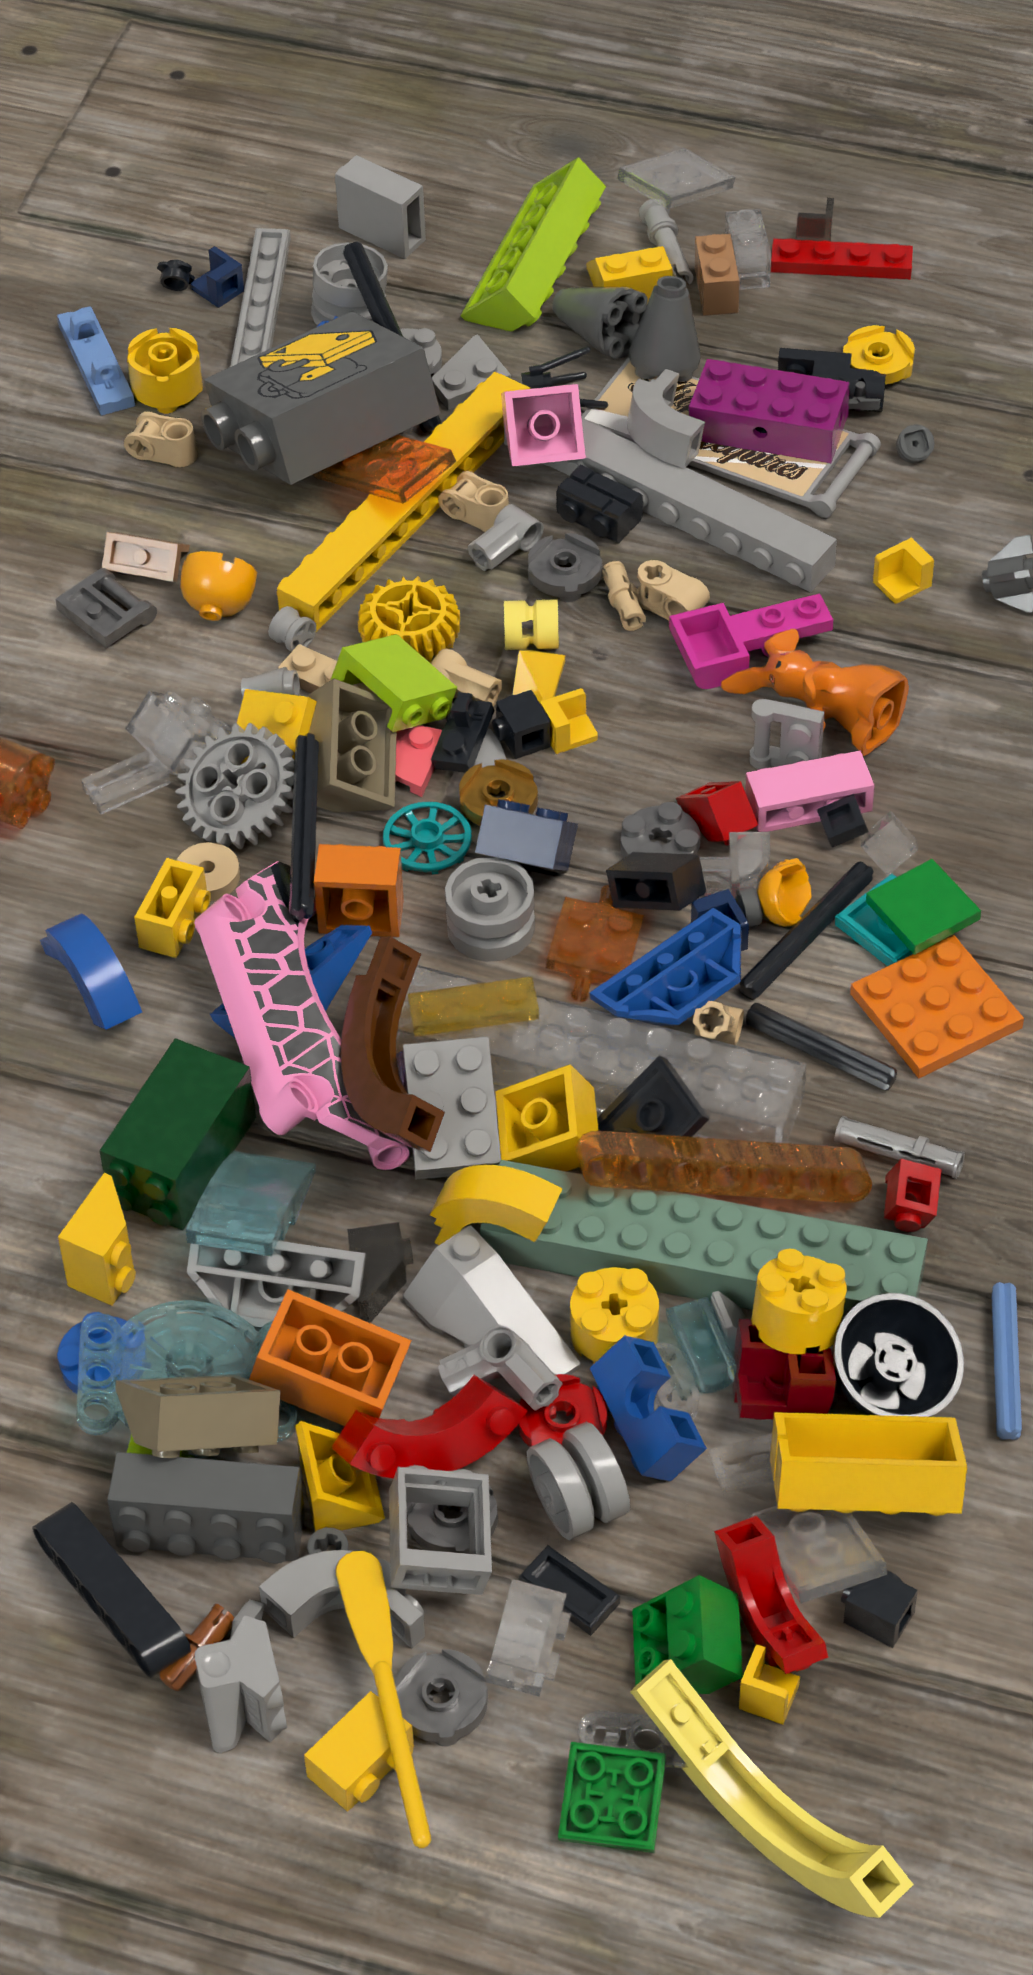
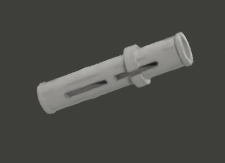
(899, 1146)

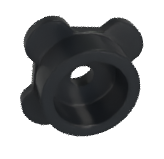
(175, 274)

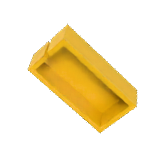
(867, 1463)

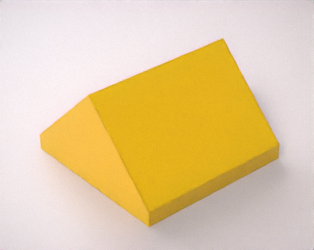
(336, 1491)

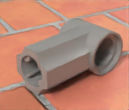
(511, 531)

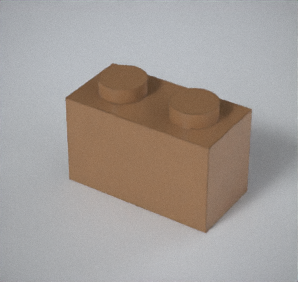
(716, 274)

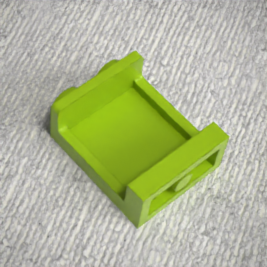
(400, 678)

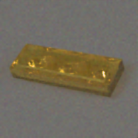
(473, 1006)

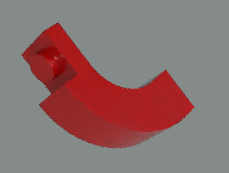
(764, 1598)

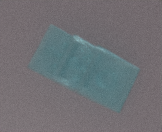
(250, 1203)

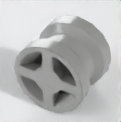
(291, 628)

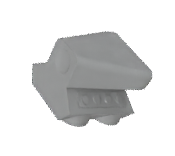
(240, 1685)

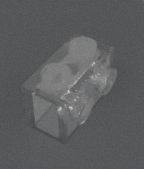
(526, 1638)

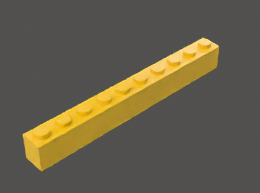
(381, 525)

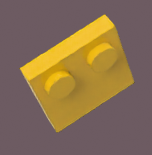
(279, 713)

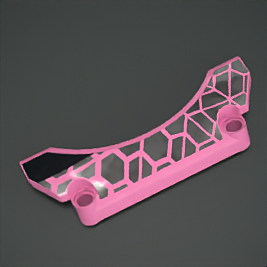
(278, 1014)

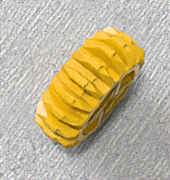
(413, 610)

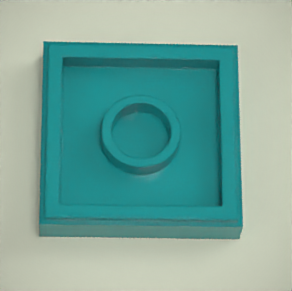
(870, 931)

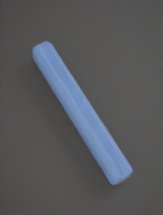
(1006, 1361)

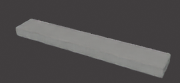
(261, 293)

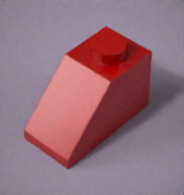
(719, 809)

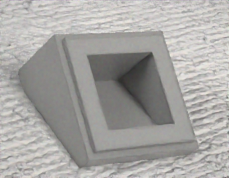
(728, 1315)

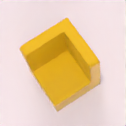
(903, 570)
(569, 721)
(767, 1689)

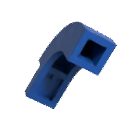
(94, 970)

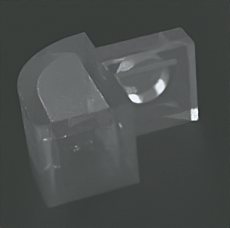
(745, 865)

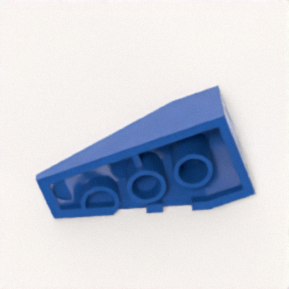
(328, 963)

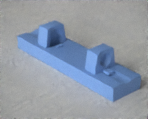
(96, 361)

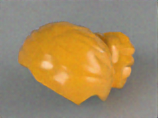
(785, 892)

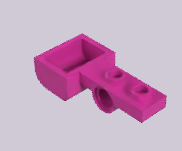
(719, 644)

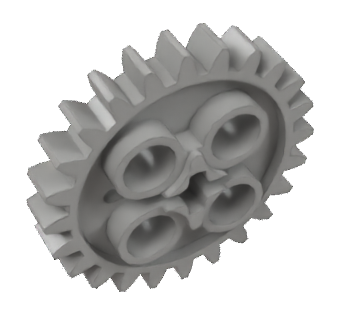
(237, 786)

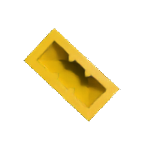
(538, 673)

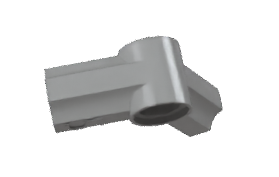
(519, 1367)

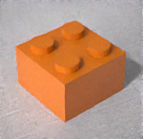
(359, 888)

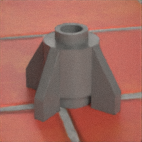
(1011, 574)

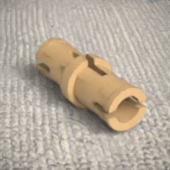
(623, 595)

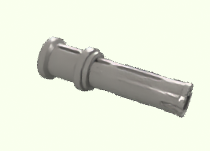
(663, 232)

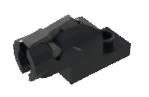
(865, 386)

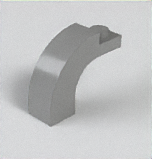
(659, 427)
(310, 1588)

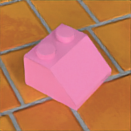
(543, 425)

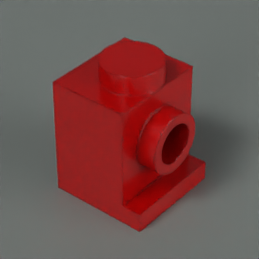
(912, 1195)

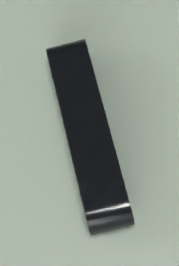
(111, 1589)

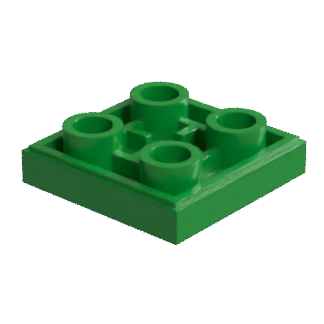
(923, 906)
(612, 1797)

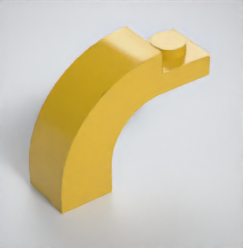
(494, 1197)

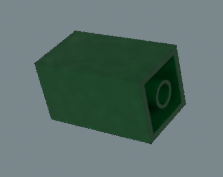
(178, 1132)

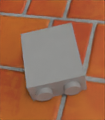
(380, 206)

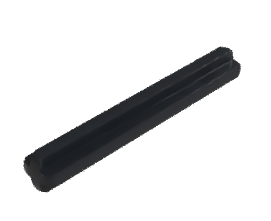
(821, 1046)

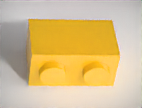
(353, 1754)

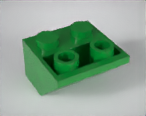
(695, 1629)

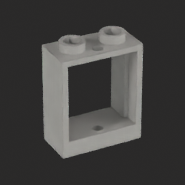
(439, 1569)

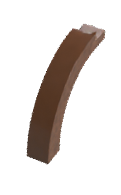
(370, 1050)

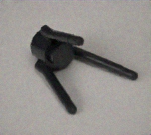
(538, 379)

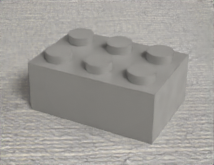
(460, 1082)

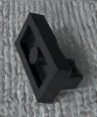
(463, 734)

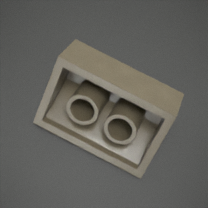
(354, 749)
(200, 1414)

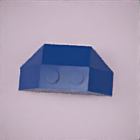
(677, 974)

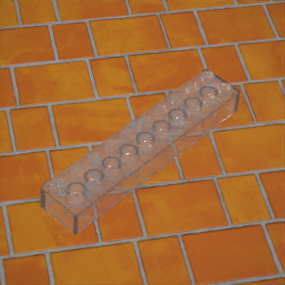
(739, 1088)

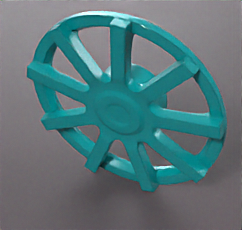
(429, 836)

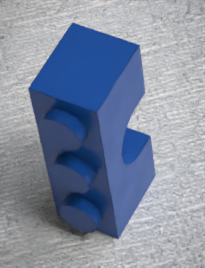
(658, 1440)

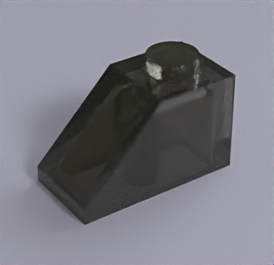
(383, 1267)

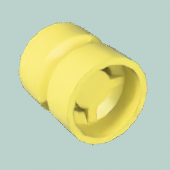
(545, 624)

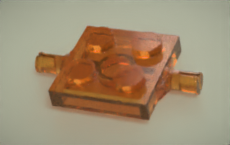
(593, 941)

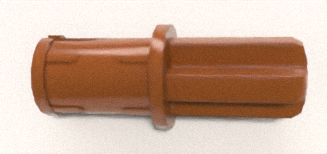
(209, 1631)

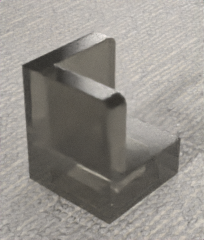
(816, 226)

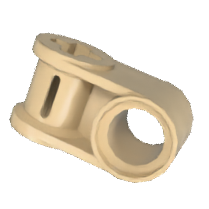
(165, 439)
(478, 500)
(670, 593)

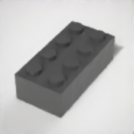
(206, 1507)

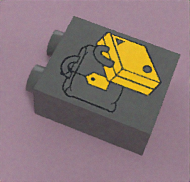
(320, 397)

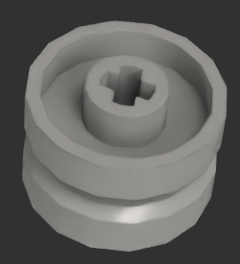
(490, 909)
(578, 1480)

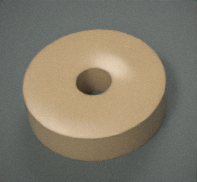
(220, 861)

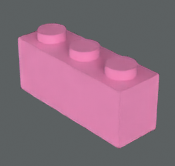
(794, 792)

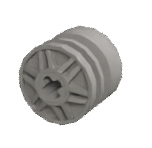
(335, 287)

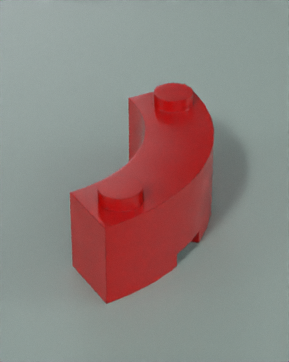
(445, 1441)

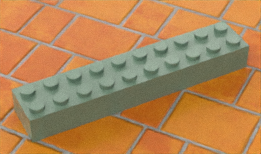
(701, 1243)

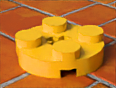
(896, 351)

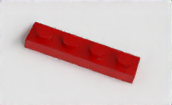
(842, 258)

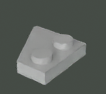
(465, 371)

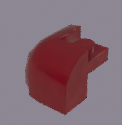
(778, 1380)

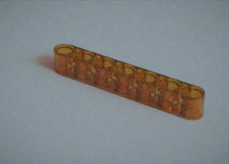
(706, 1156)

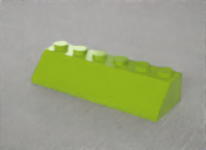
(535, 249)

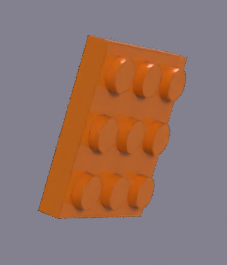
(936, 1006)

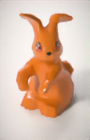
(860, 697)

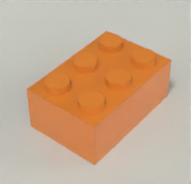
(328, 1360)

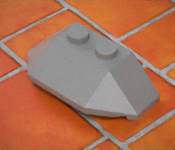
(257, 1283)

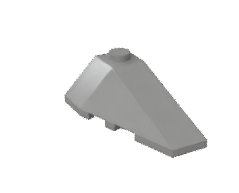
(471, 1289)

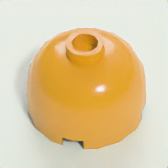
(215, 585)

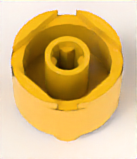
(164, 369)
(798, 1302)
(612, 1305)

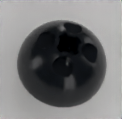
(912, 1345)

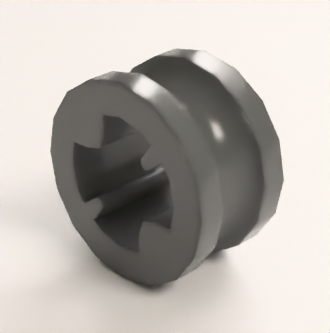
(327, 1536)

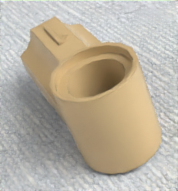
(466, 678)
(719, 1022)

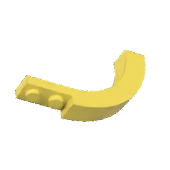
(824, 1861)

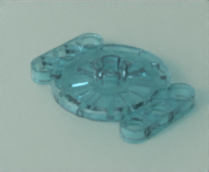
(163, 1350)

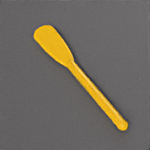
(369, 1615)

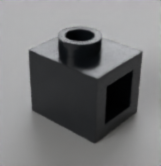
(522, 724)
(880, 1607)

